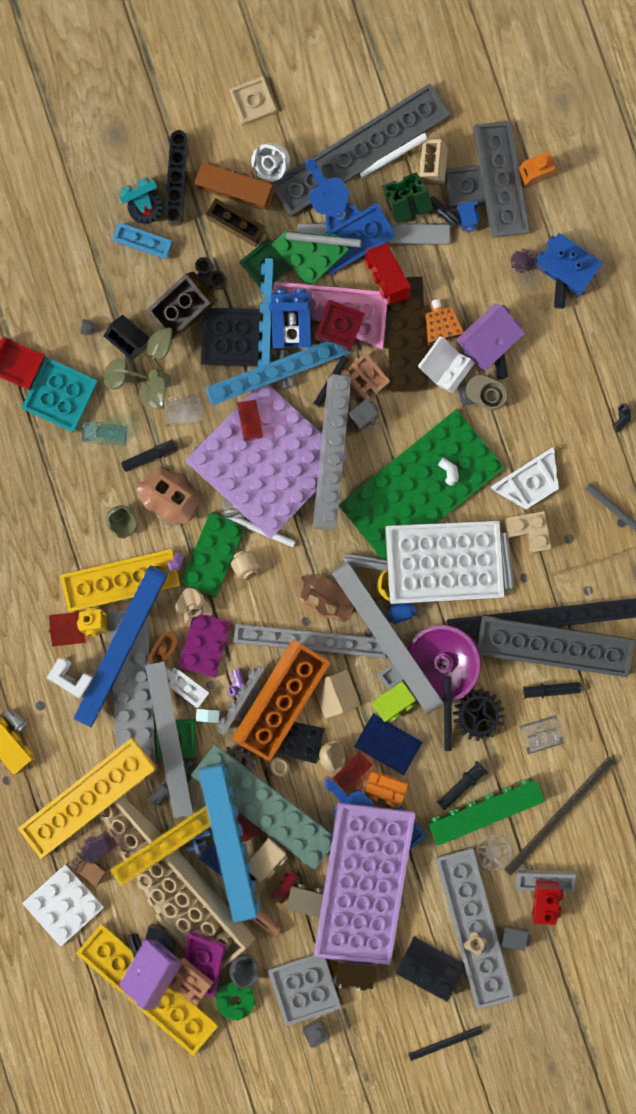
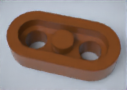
(161, 648)

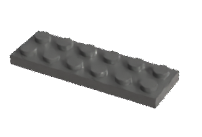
(501, 179)

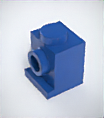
(468, 216)

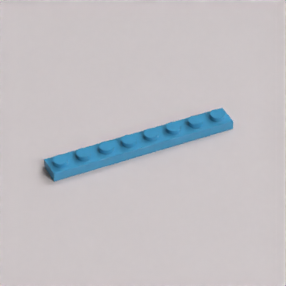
(273, 371)

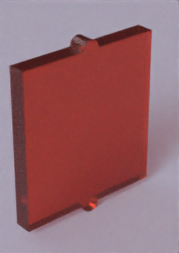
(65, 629)

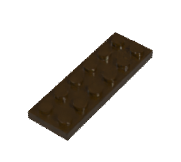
(407, 340)

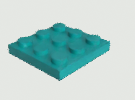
(59, 394)

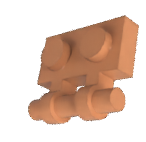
(370, 375)
(193, 979)

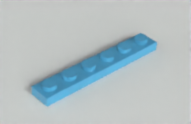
(265, 325)

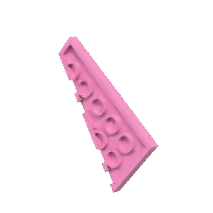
(366, 301)

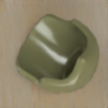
(121, 521)

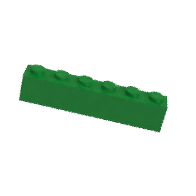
(486, 812)

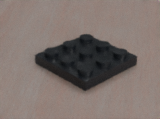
(230, 337)

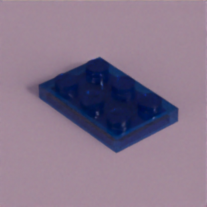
(388, 744)

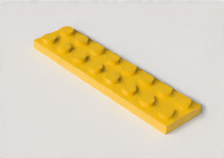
(87, 798)
(174, 1014)

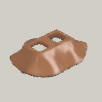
(162, 503)
(327, 593)

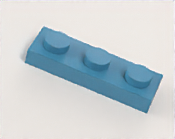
(142, 241)

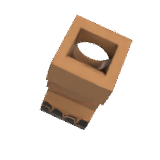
(93, 872)

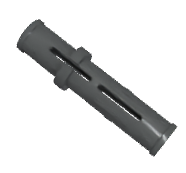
(163, 790)

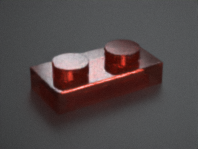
(249, 420)
(352, 771)

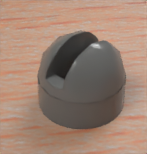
(87, 327)

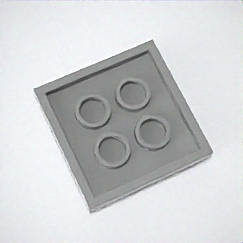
(304, 989)

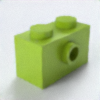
(393, 701)

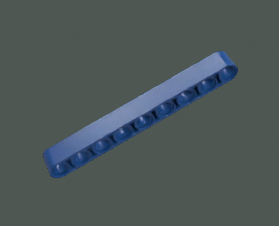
(120, 646)

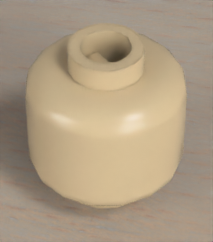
(245, 565)

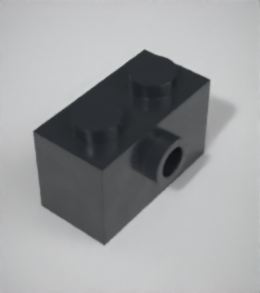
(126, 337)

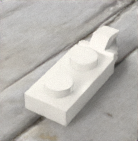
(186, 687)

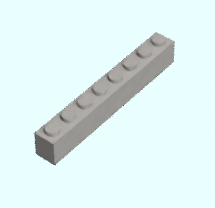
(331, 453)

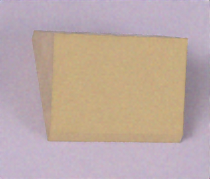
(336, 694)

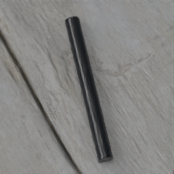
(447, 713)
(445, 1043)

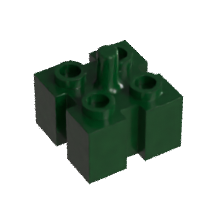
(407, 198)

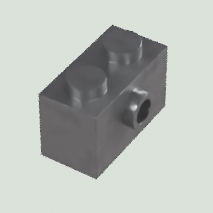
(364, 415)

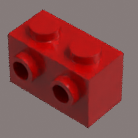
(546, 902)

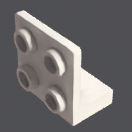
(445, 365)

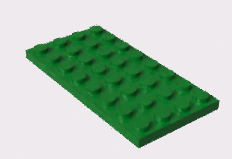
(414, 486)

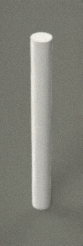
(395, 154)
(278, 537)

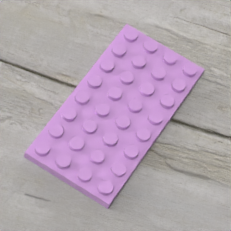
(364, 883)

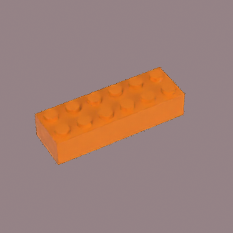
(281, 700)

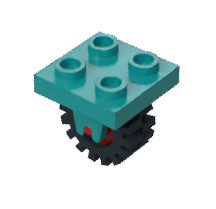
(142, 203)

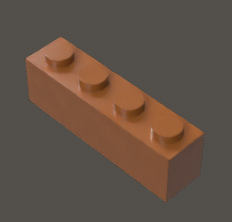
(235, 186)

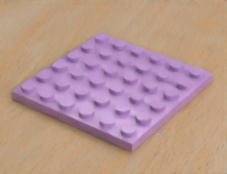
(267, 475)

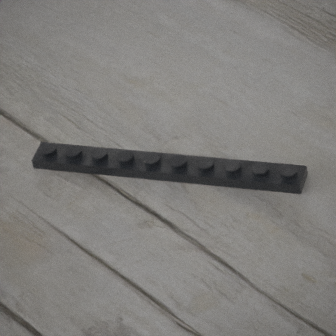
(557, 615)

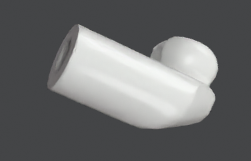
(452, 472)

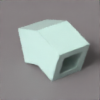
(207, 715)

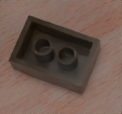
(182, 304)

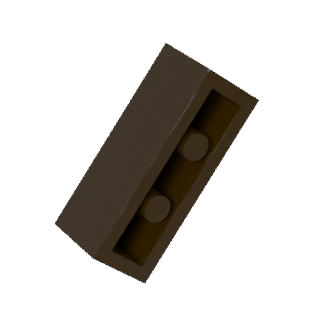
(235, 222)

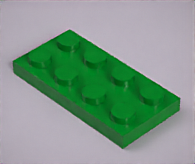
(212, 554)

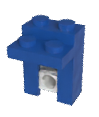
(298, 301)

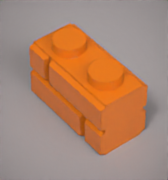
(386, 788)

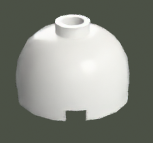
(271, 161)

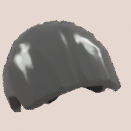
(244, 971)

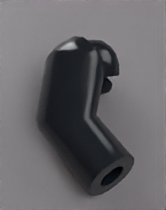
(624, 417)

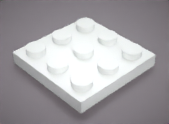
(63, 905)

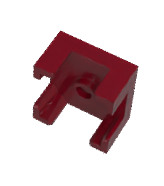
(340, 325)

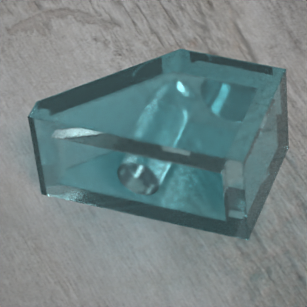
(104, 433)

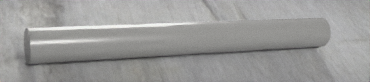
(323, 239)

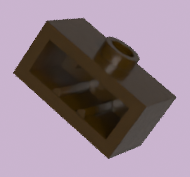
(354, 974)

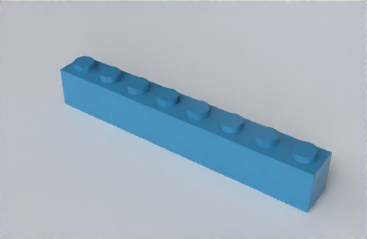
(228, 842)

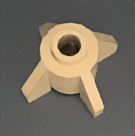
(192, 604)

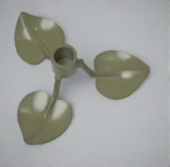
(154, 391)

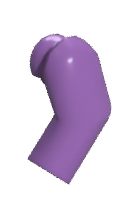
(177, 562)
(238, 682)

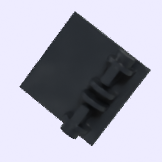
(302, 742)

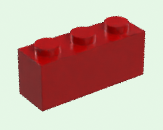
(387, 274)

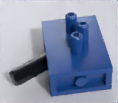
(568, 266)

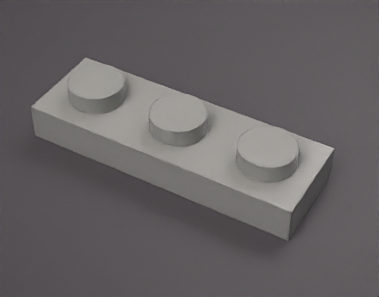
(526, 879)

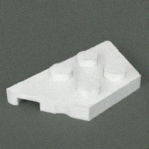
(531, 481)

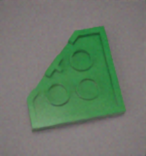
(309, 258)

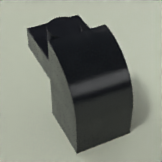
(162, 935)

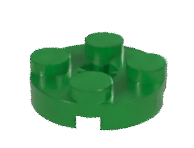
(237, 1011)

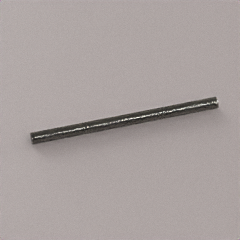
(559, 815)

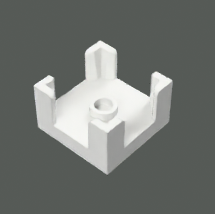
(57, 676)

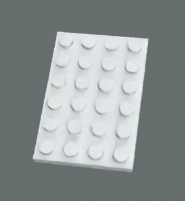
(444, 562)

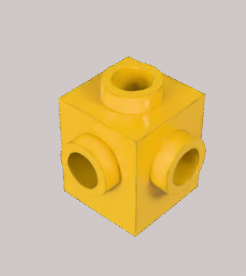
(93, 622)

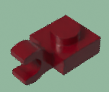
(287, 881)

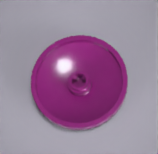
(447, 652)

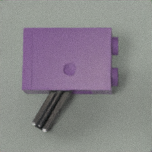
(490, 338)
(149, 972)

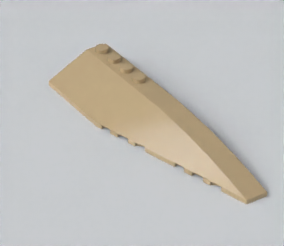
(174, 886)

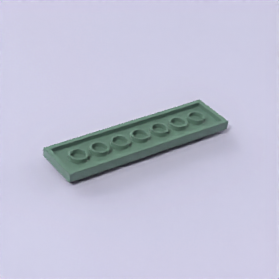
(272, 810)

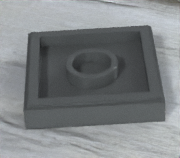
(464, 186)

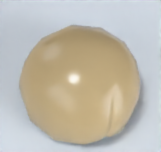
(332, 756)

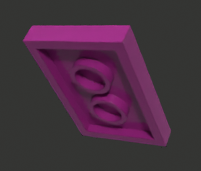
(204, 645)
(206, 956)

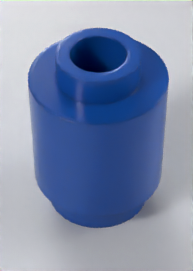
(400, 612)

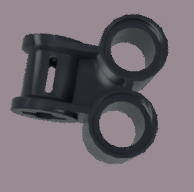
(208, 276)

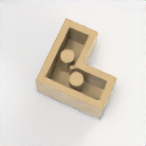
(533, 526)

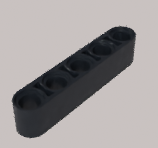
(176, 169)

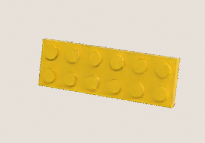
(114, 580)

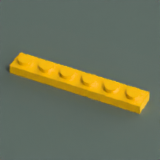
(161, 847)

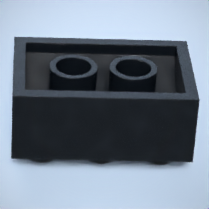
(430, 969)

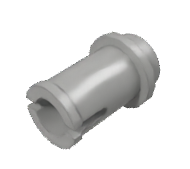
(15, 720)

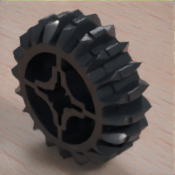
(472, 731)

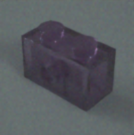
(96, 848)

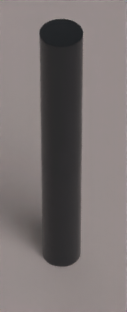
(337, 370)

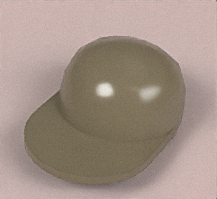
(486, 392)

